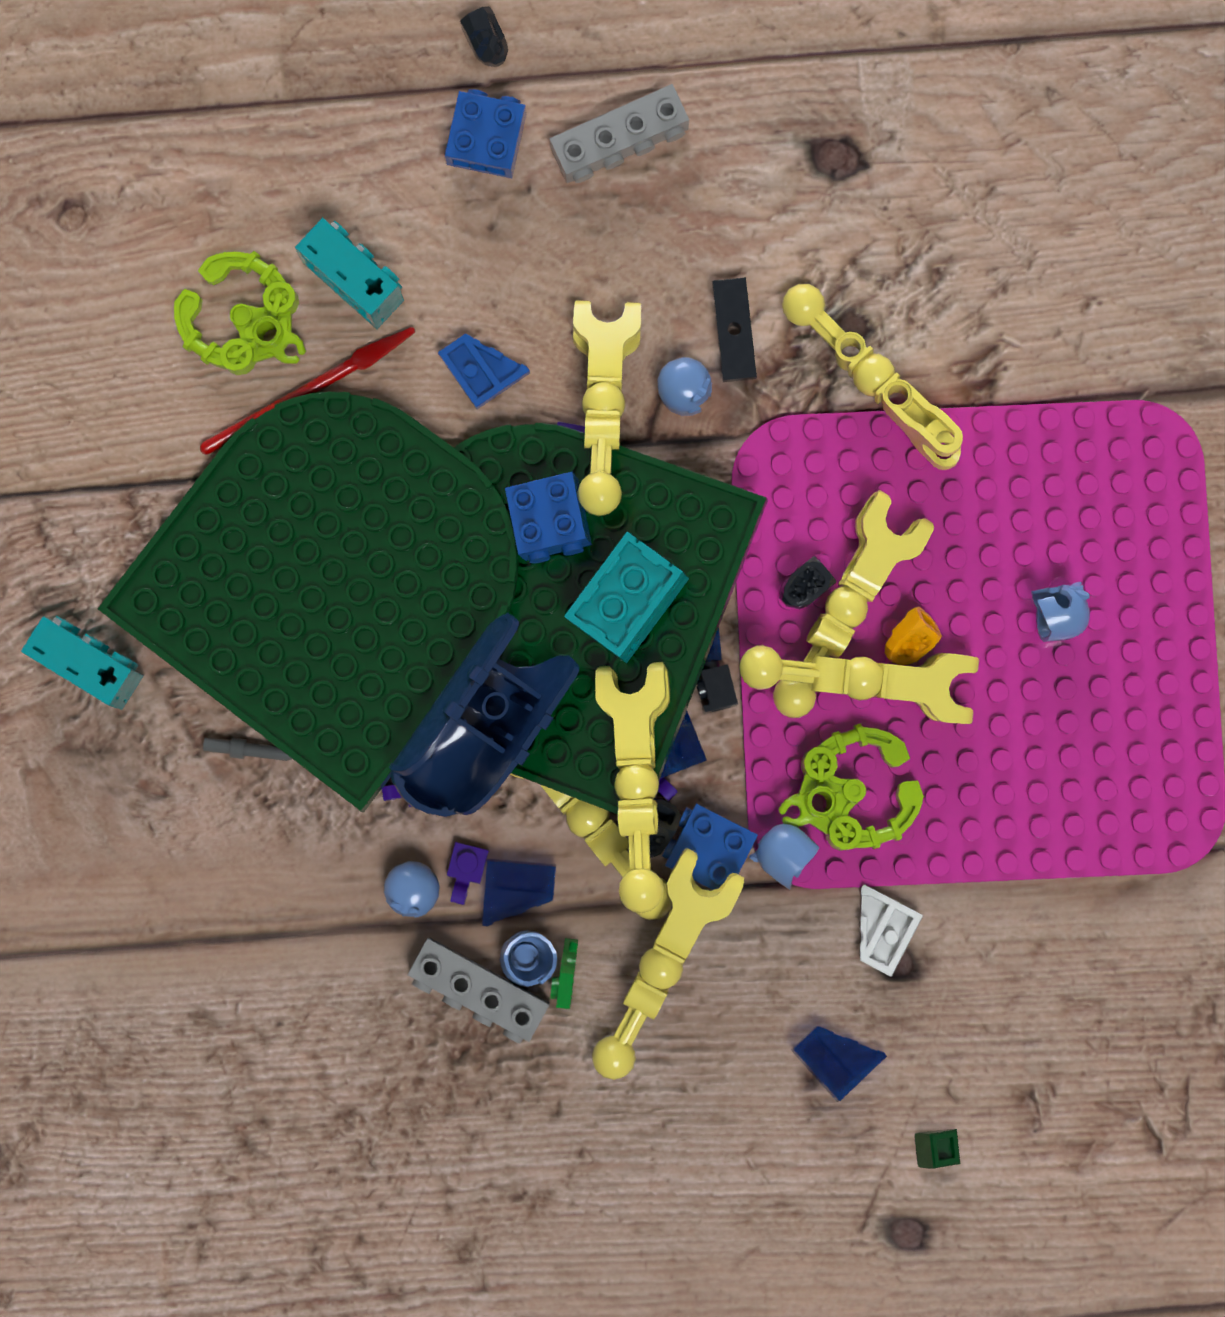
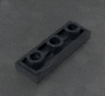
(731, 310)

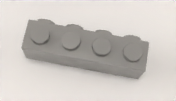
(620, 134)
(479, 990)

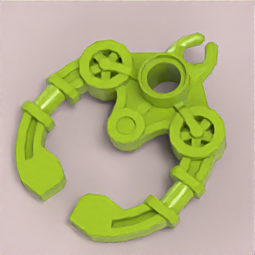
(251, 322)
(843, 794)

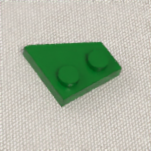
(563, 985)

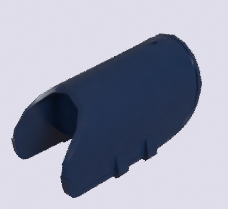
(479, 726)

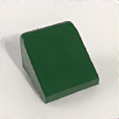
(937, 1148)

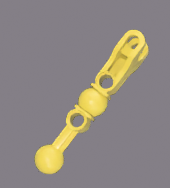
(876, 377)
(603, 401)
(860, 583)
(864, 678)
(636, 781)
(603, 839)
(663, 964)

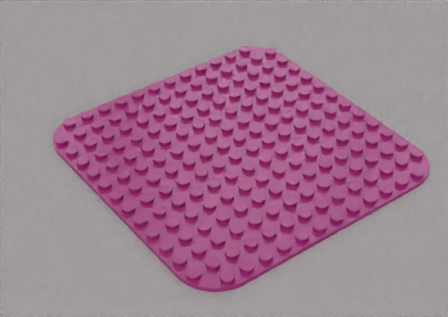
(1077, 747)

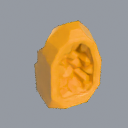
(912, 638)

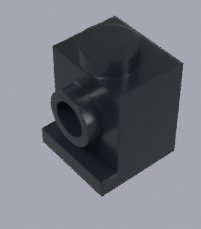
(716, 687)

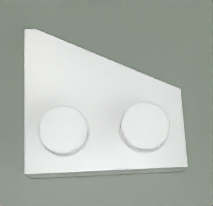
(885, 930)

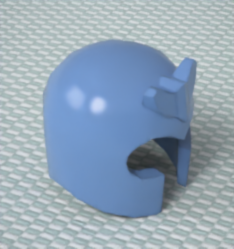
(684, 386)
(1061, 611)
(784, 853)
(411, 889)
(528, 958)

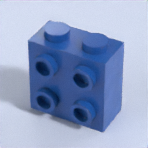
(485, 133)
(548, 517)
(718, 844)

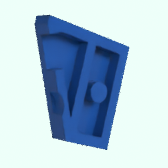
(481, 369)

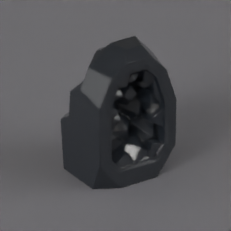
(485, 36)
(806, 584)
(668, 823)

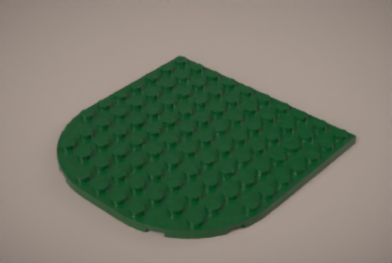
(672, 510)
(326, 581)

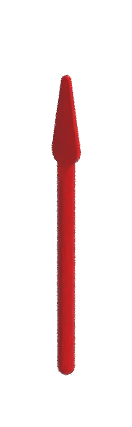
(361, 359)

